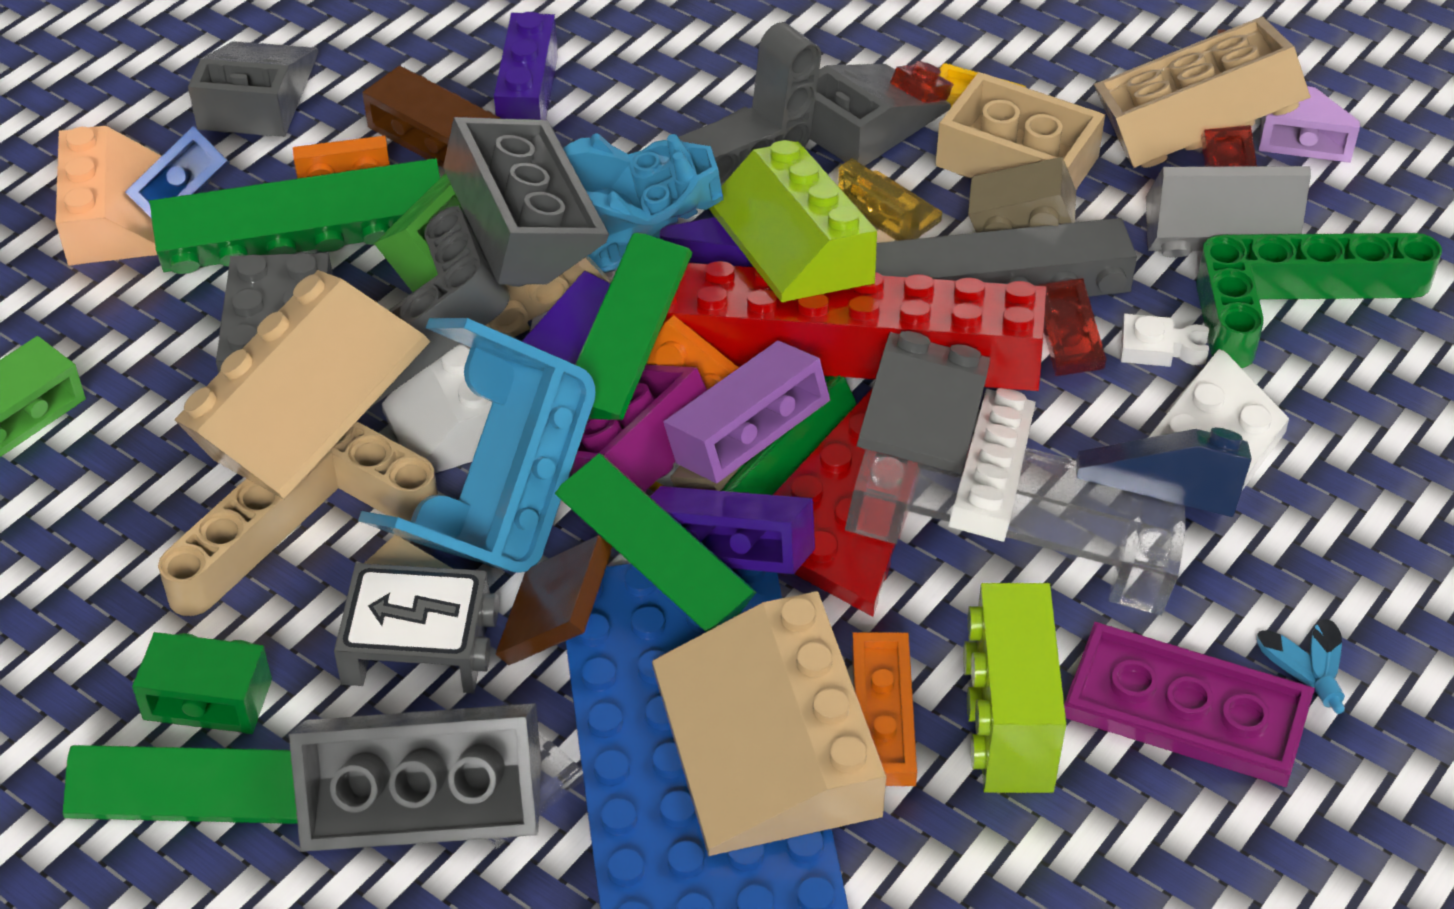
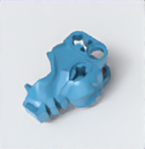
(643, 188)

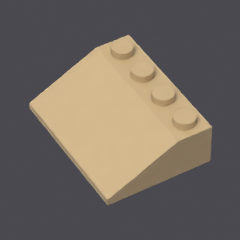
(1200, 88)
(300, 383)
(770, 727)

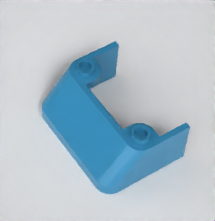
(520, 457)

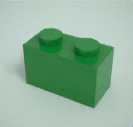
(202, 682)

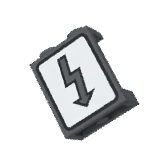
(416, 619)

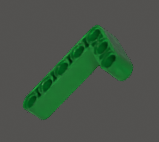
(1256, 267)

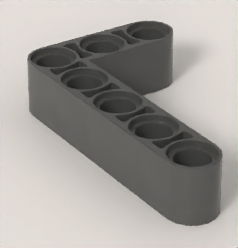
(781, 101)
(460, 290)

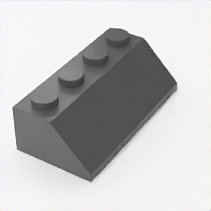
(521, 198)
(417, 777)

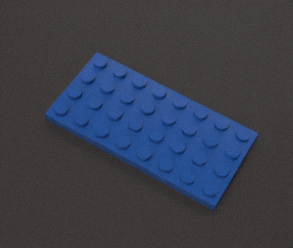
(634, 785)

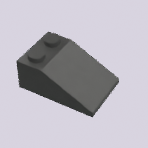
(924, 401)

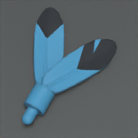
(1313, 669)

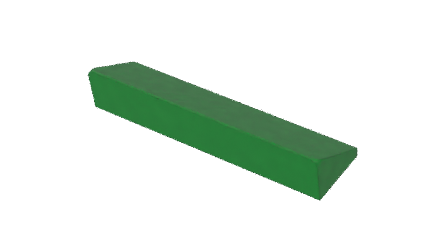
(631, 321)
(781, 459)
(655, 543)
(179, 784)

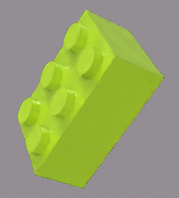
(1014, 688)

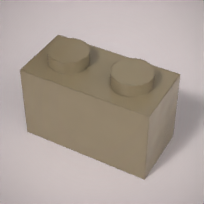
(1023, 197)

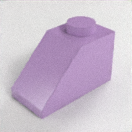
(1312, 130)

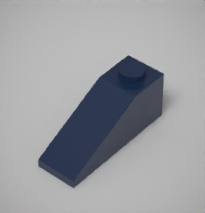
(1178, 467)

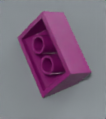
(640, 440)

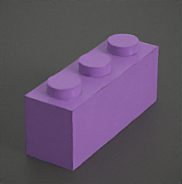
(747, 411)

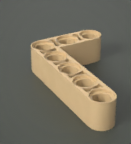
(255, 521)

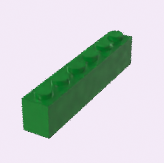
(286, 215)

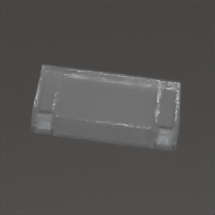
(1049, 510)

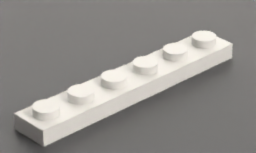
(993, 465)

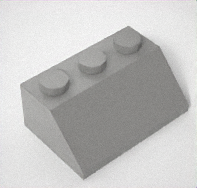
(1205, 202)

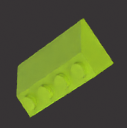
(796, 224)

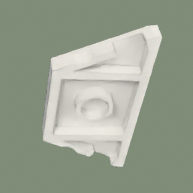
(1229, 400)

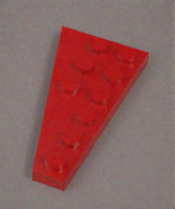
(842, 561)

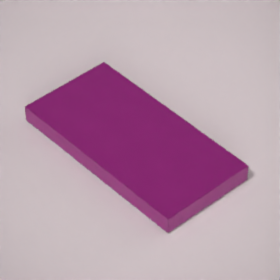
(1189, 703)

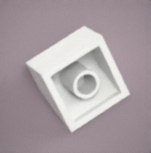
(438, 412)

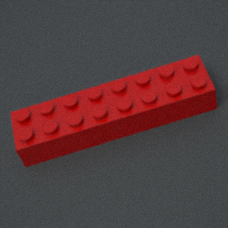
(851, 326)

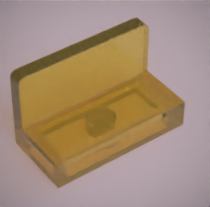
(887, 202)

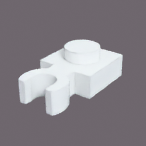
(1156, 341)

